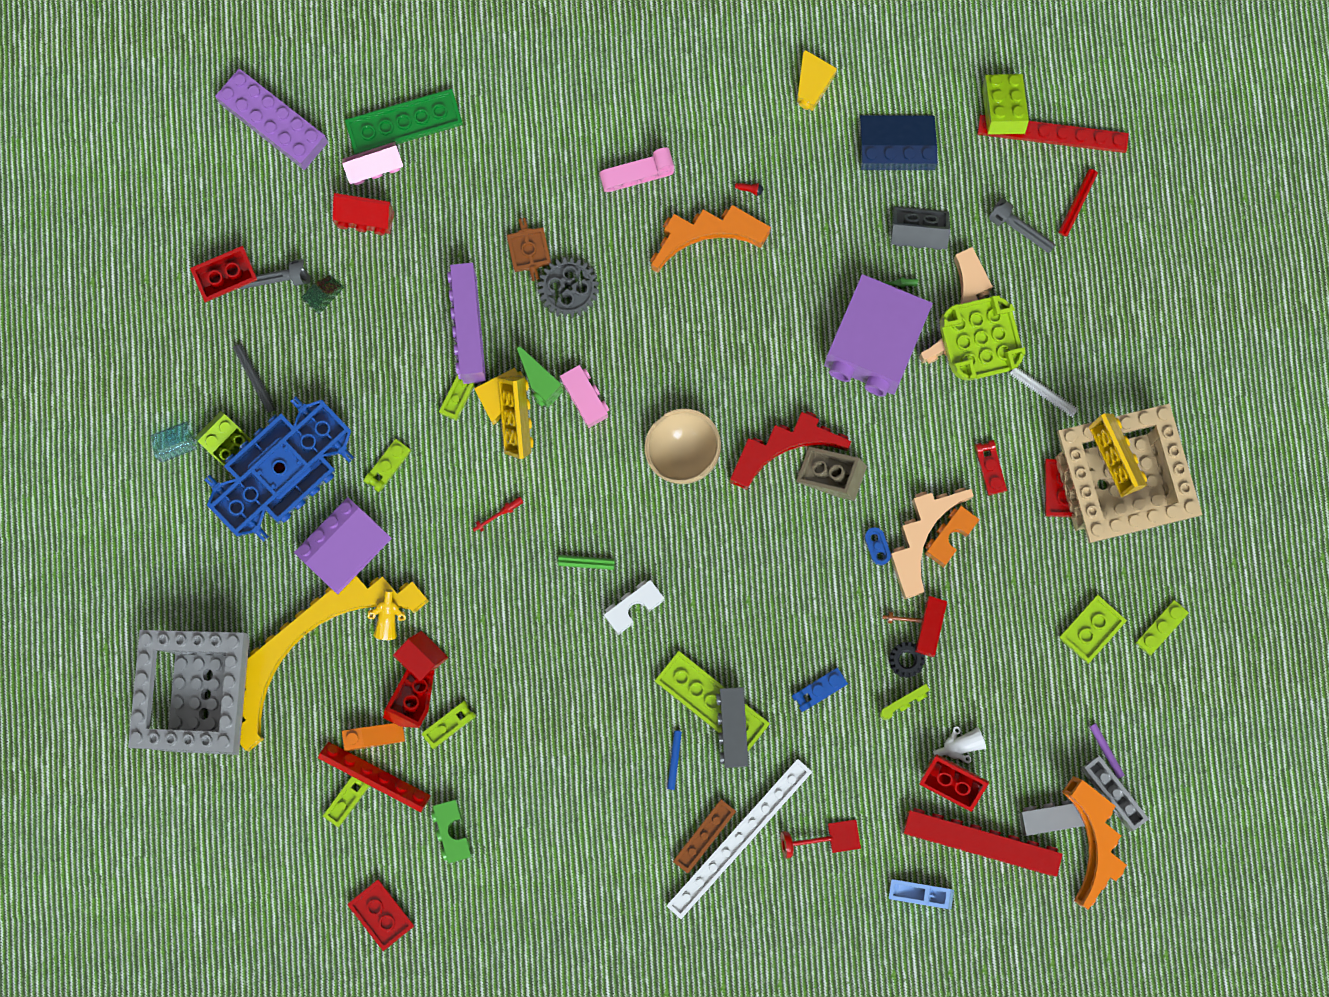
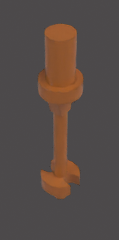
(890, 618)

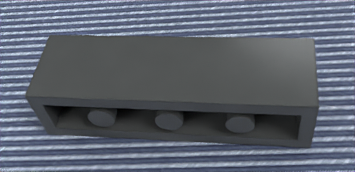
(733, 728)

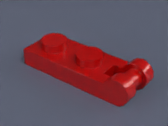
(990, 468)

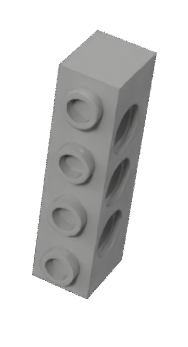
(1112, 789)

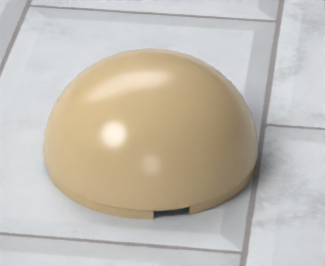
(683, 446)

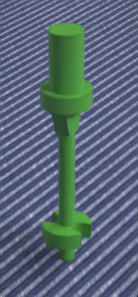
(902, 282)

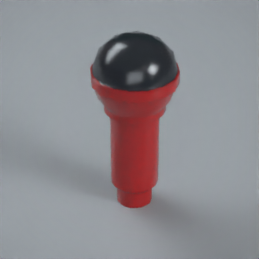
(756, 189)

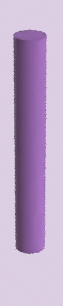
(1107, 751)

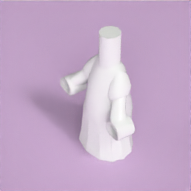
(956, 747)

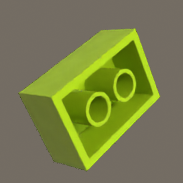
(1005, 104)

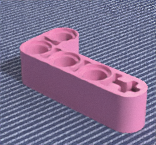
(639, 171)

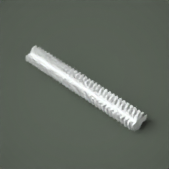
(1046, 393)

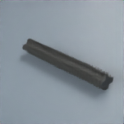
(254, 378)

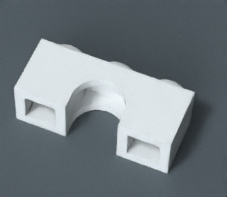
(645, 594)

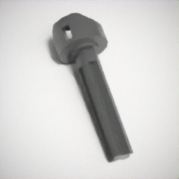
(1002, 214)
(295, 273)

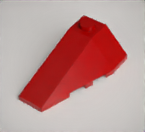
(410, 701)

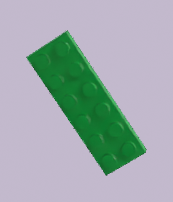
(404, 121)

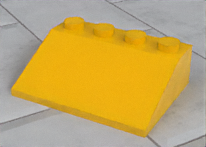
(514, 416)
(1117, 454)

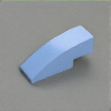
(921, 894)

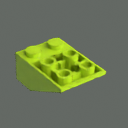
(221, 437)

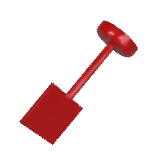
(842, 836)

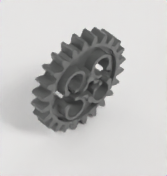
(557, 275)

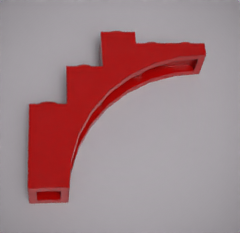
(806, 433)

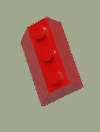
(362, 214)
(224, 274)
(953, 782)

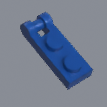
(820, 689)

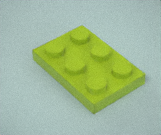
(1092, 629)

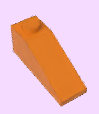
(372, 736)

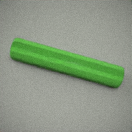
(586, 562)

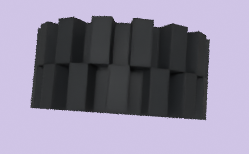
(906, 671)

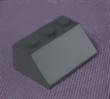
(920, 228)

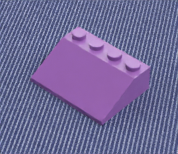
(342, 545)

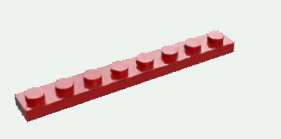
(1065, 136)

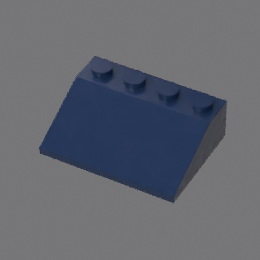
(898, 142)

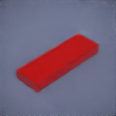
(931, 626)

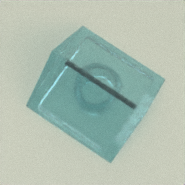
(173, 442)

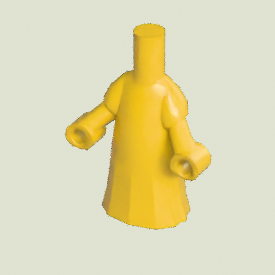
(386, 613)

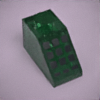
(322, 293)

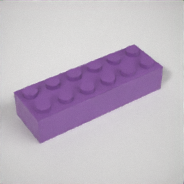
(271, 119)
(468, 323)

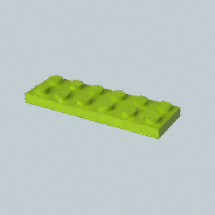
(698, 693)

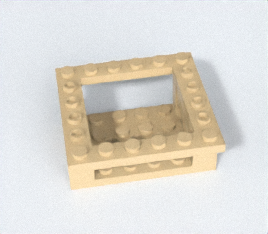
(1161, 457)

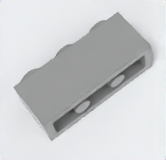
(1050, 818)

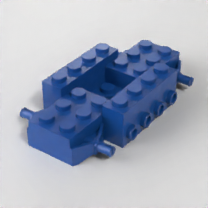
(259, 488)

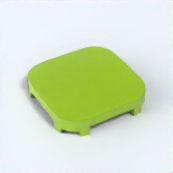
(981, 338)

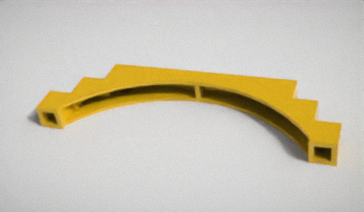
(266, 660)

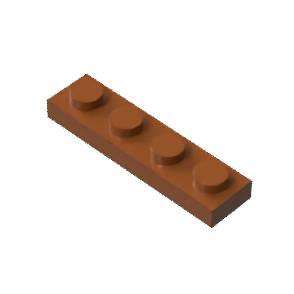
(704, 836)

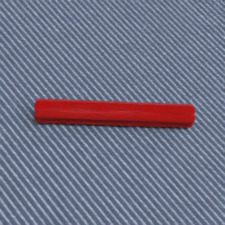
(1078, 202)

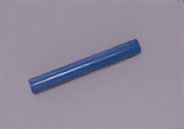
(674, 760)

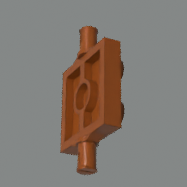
(528, 249)

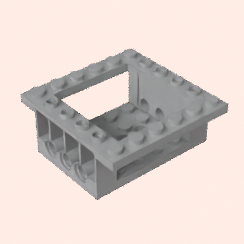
(194, 656)

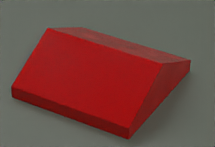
(420, 655)

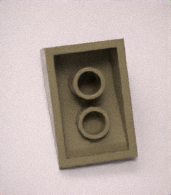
(832, 473)

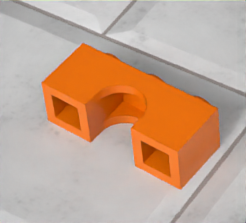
(961, 522)

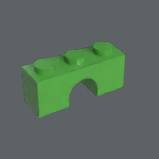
(445, 815)

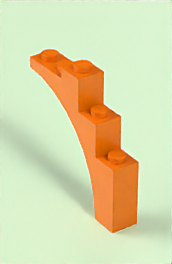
(681, 233)
(1101, 840)

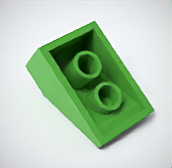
(543, 384)

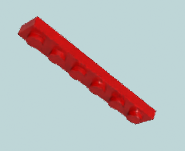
(374, 777)

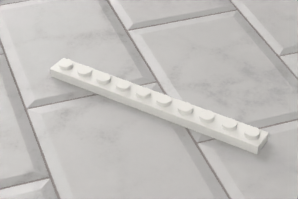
(739, 839)

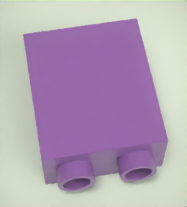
(877, 336)

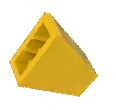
(814, 80)
(489, 395)

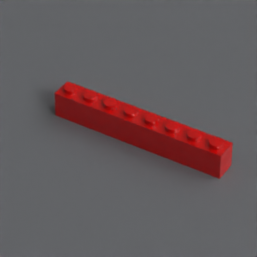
(982, 843)

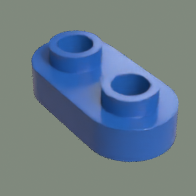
(878, 546)

